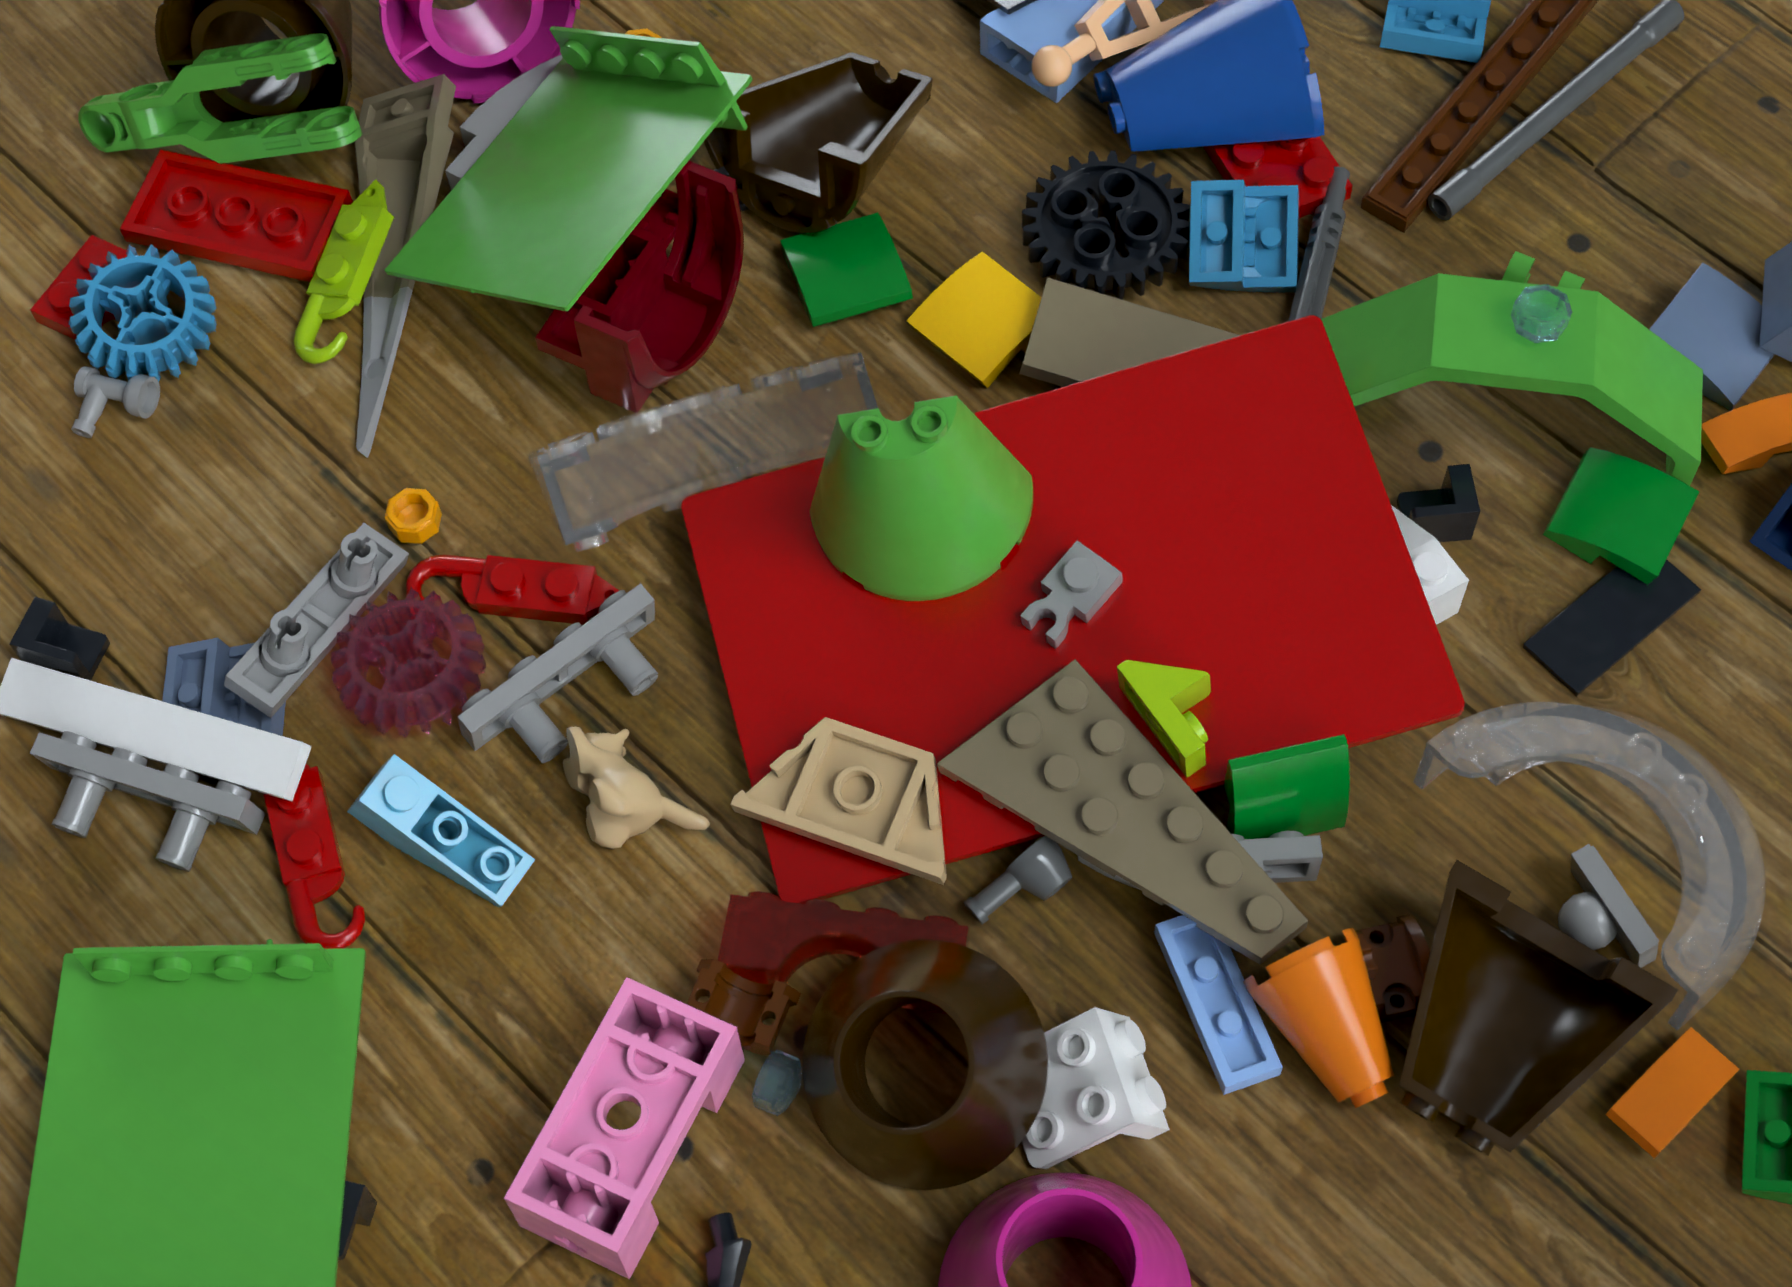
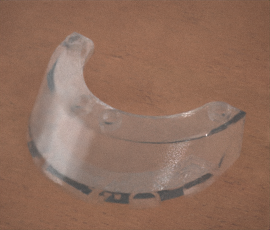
(695, 445)
(1693, 800)

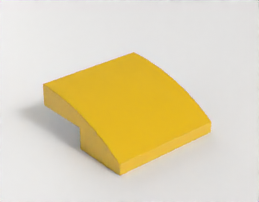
(978, 317)

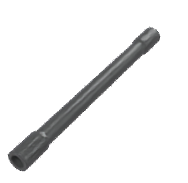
(1469, 181)

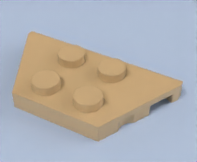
(857, 797)

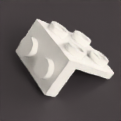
(1094, 1089)

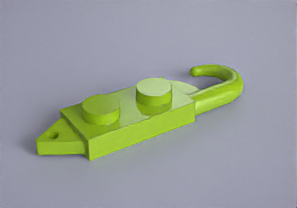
(343, 270)

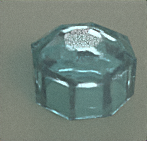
(1541, 313)
(777, 1083)

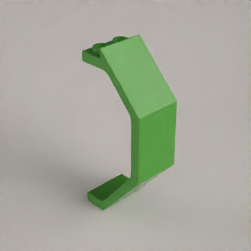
(1465, 334)

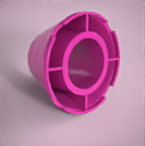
(473, 45)
(1063, 1207)

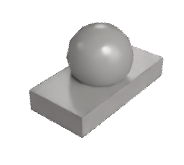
(1605, 911)

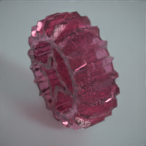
(416, 689)

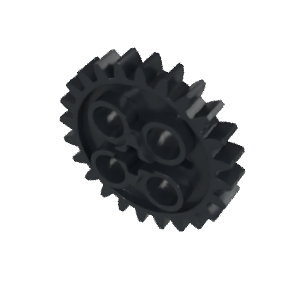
(1065, 227)

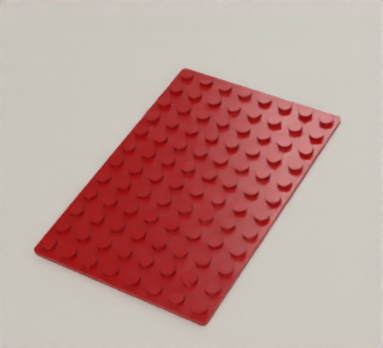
(1244, 552)

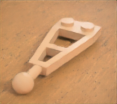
(1054, 63)

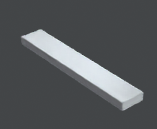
(154, 729)

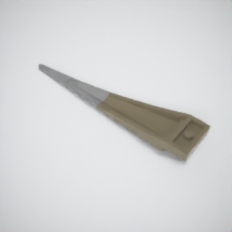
(406, 152)

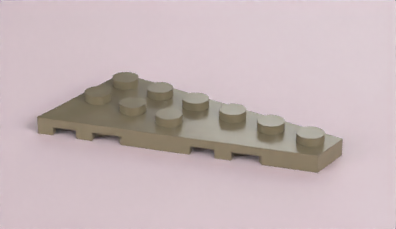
(1109, 796)

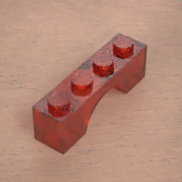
(775, 938)

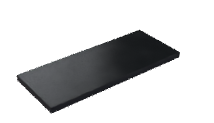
(1608, 624)

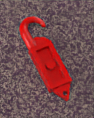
(520, 586)
(310, 858)

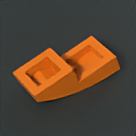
(1749, 434)
(1672, 1092)

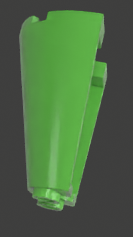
(919, 501)

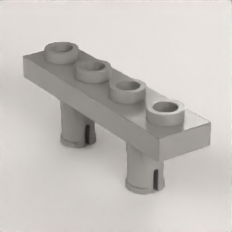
(310, 624)
(574, 651)
(97, 772)

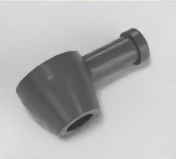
(1037, 870)

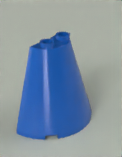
(1217, 80)

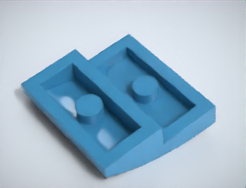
(1437, 27)
(1244, 236)

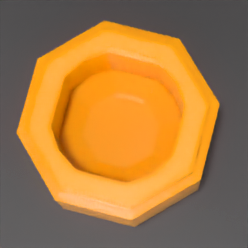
(413, 515)

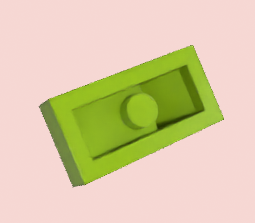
(1160, 698)

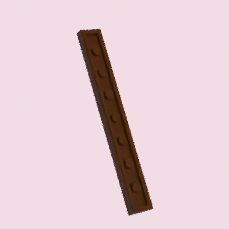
(1472, 109)

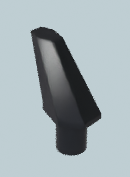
(729, 1256)

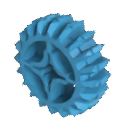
(134, 289)

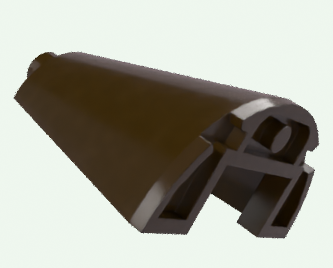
(817, 139)
(1514, 1016)

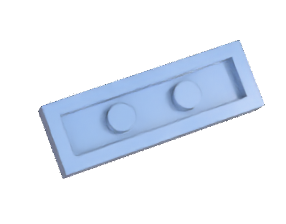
(1218, 1005)

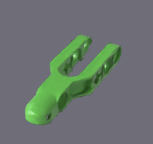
(174, 115)

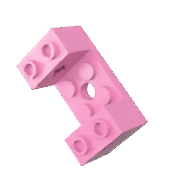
(597, 1183)

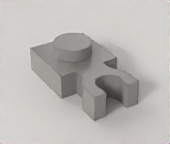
(1074, 587)

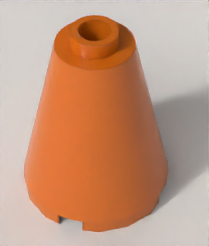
(1329, 1016)

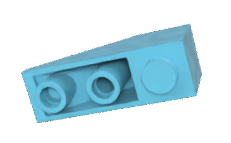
(440, 832)

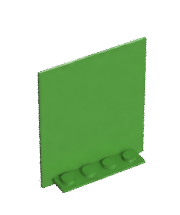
(574, 168)
(195, 1118)

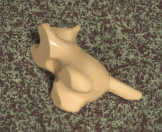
(621, 796)

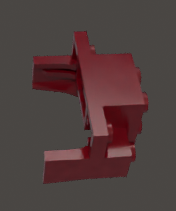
(652, 315)

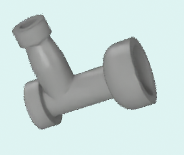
(138, 396)

